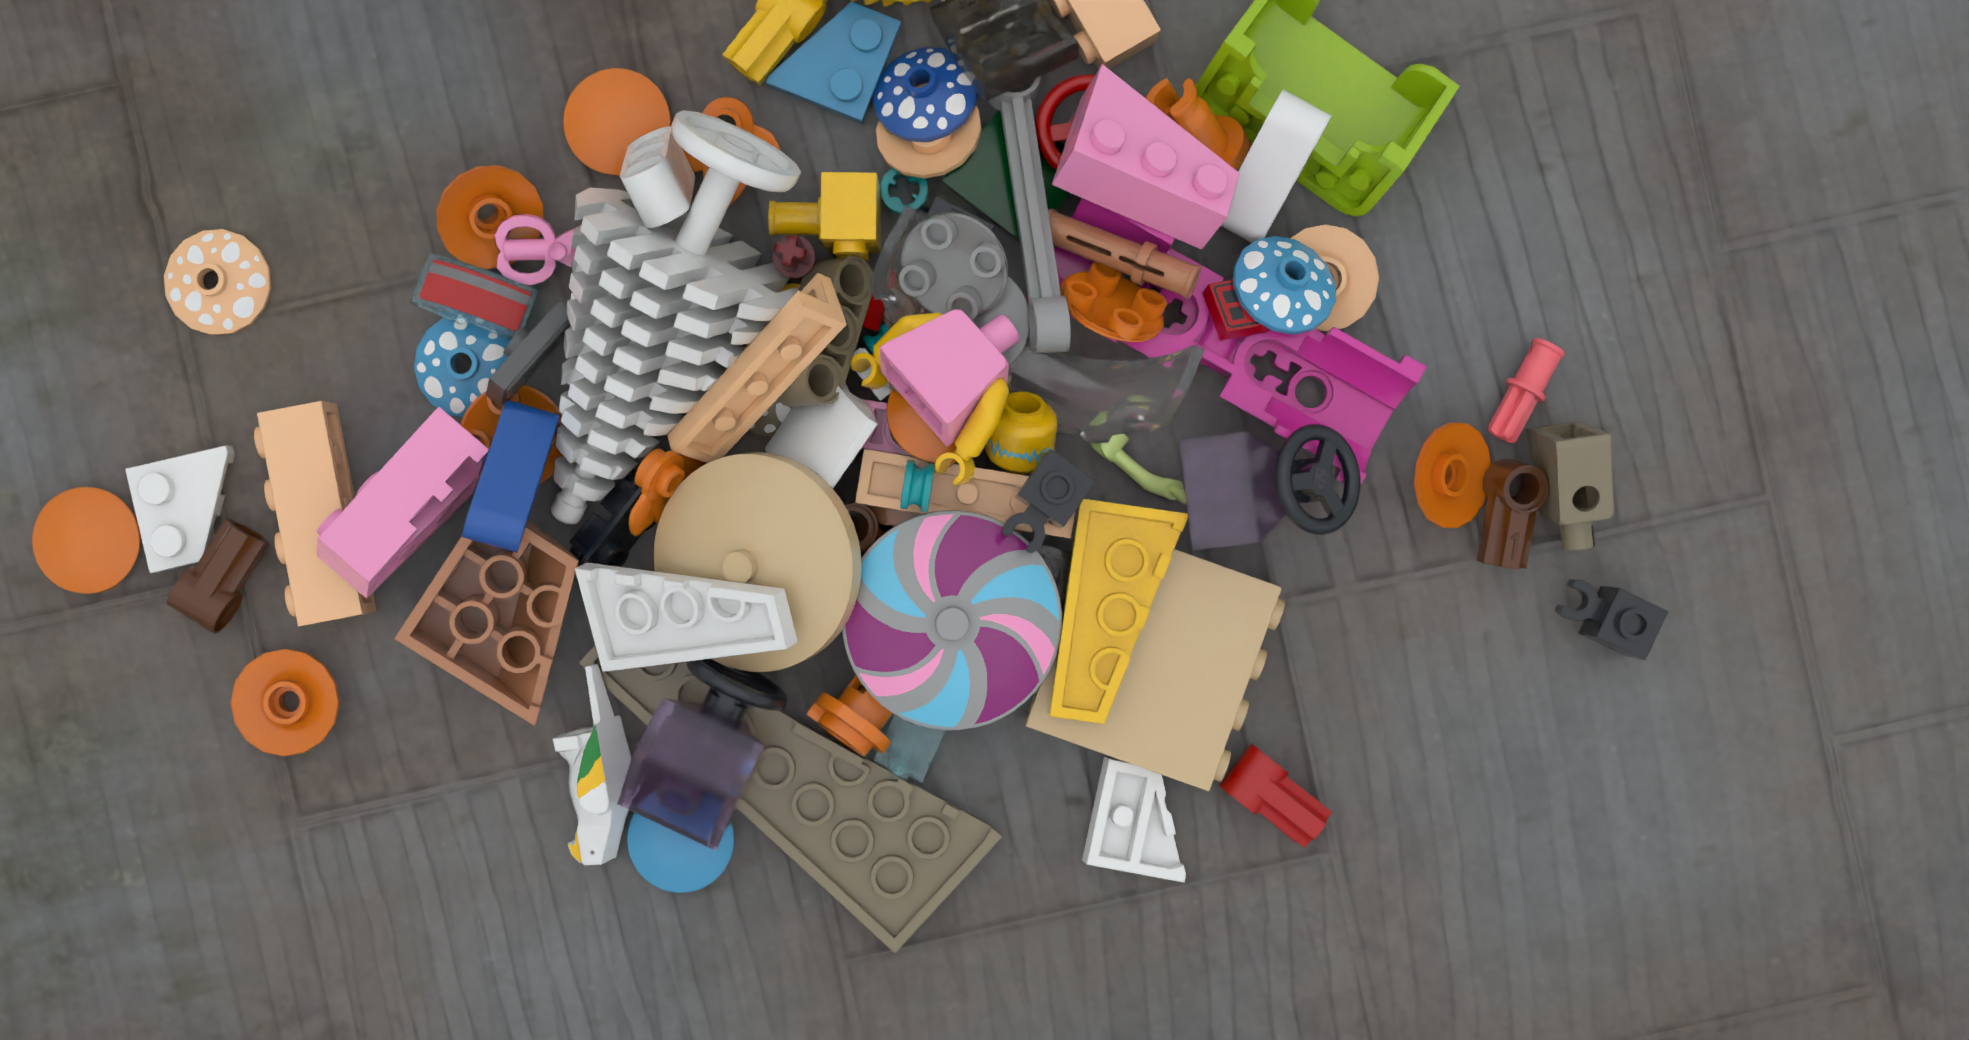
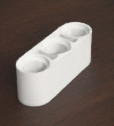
(1274, 165)
(658, 177)

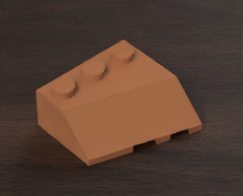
(496, 617)

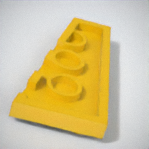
(1111, 584)

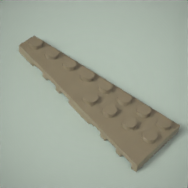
(843, 818)

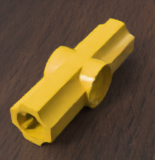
(771, 35)

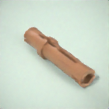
(1124, 255)

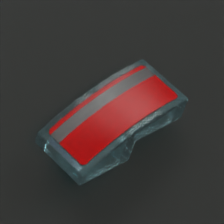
(473, 296)

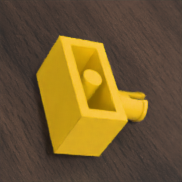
(843, 218)

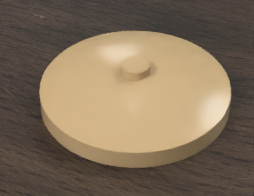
(770, 526)

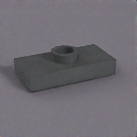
(527, 353)

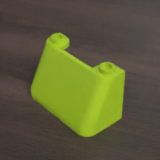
(1374, 118)

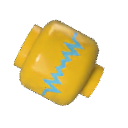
(1023, 433)

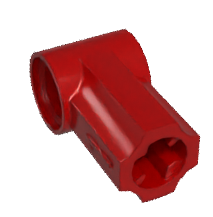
(1266, 789)

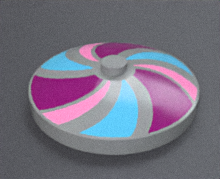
(953, 620)

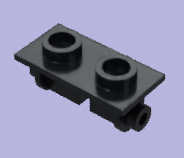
(609, 541)

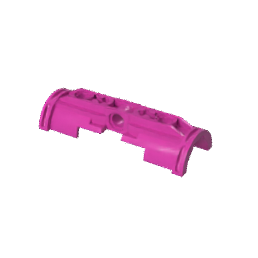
(1356, 379)

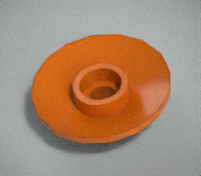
(457, 213)
(1452, 475)
(261, 709)

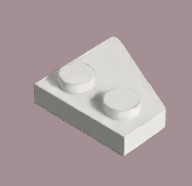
(178, 505)
(1132, 824)

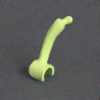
(1161, 486)

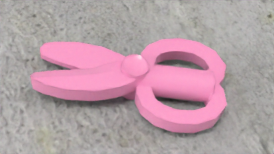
(545, 249)

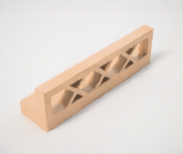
(761, 373)
(986, 493)

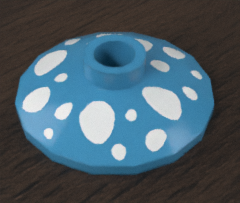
(1273, 296)
(436, 364)

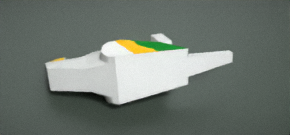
(598, 768)

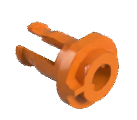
(1218, 133)
(853, 718)

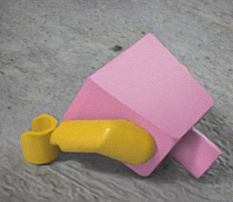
(948, 376)

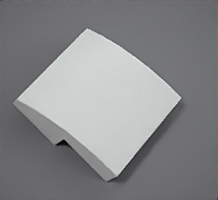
(825, 435)

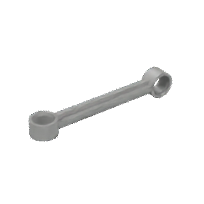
(1046, 307)

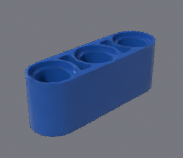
(511, 476)

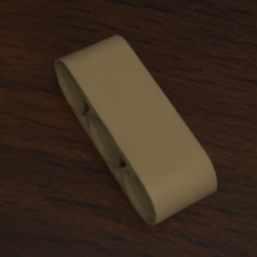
(830, 368)

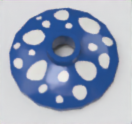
(925, 111)

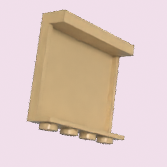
(1182, 675)

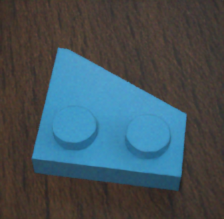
(840, 62)

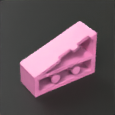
(1144, 164)
(402, 503)

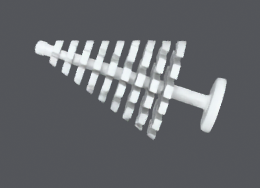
(659, 310)

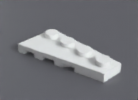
(677, 618)

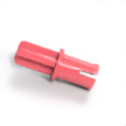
(1525, 390)

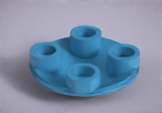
(675, 860)

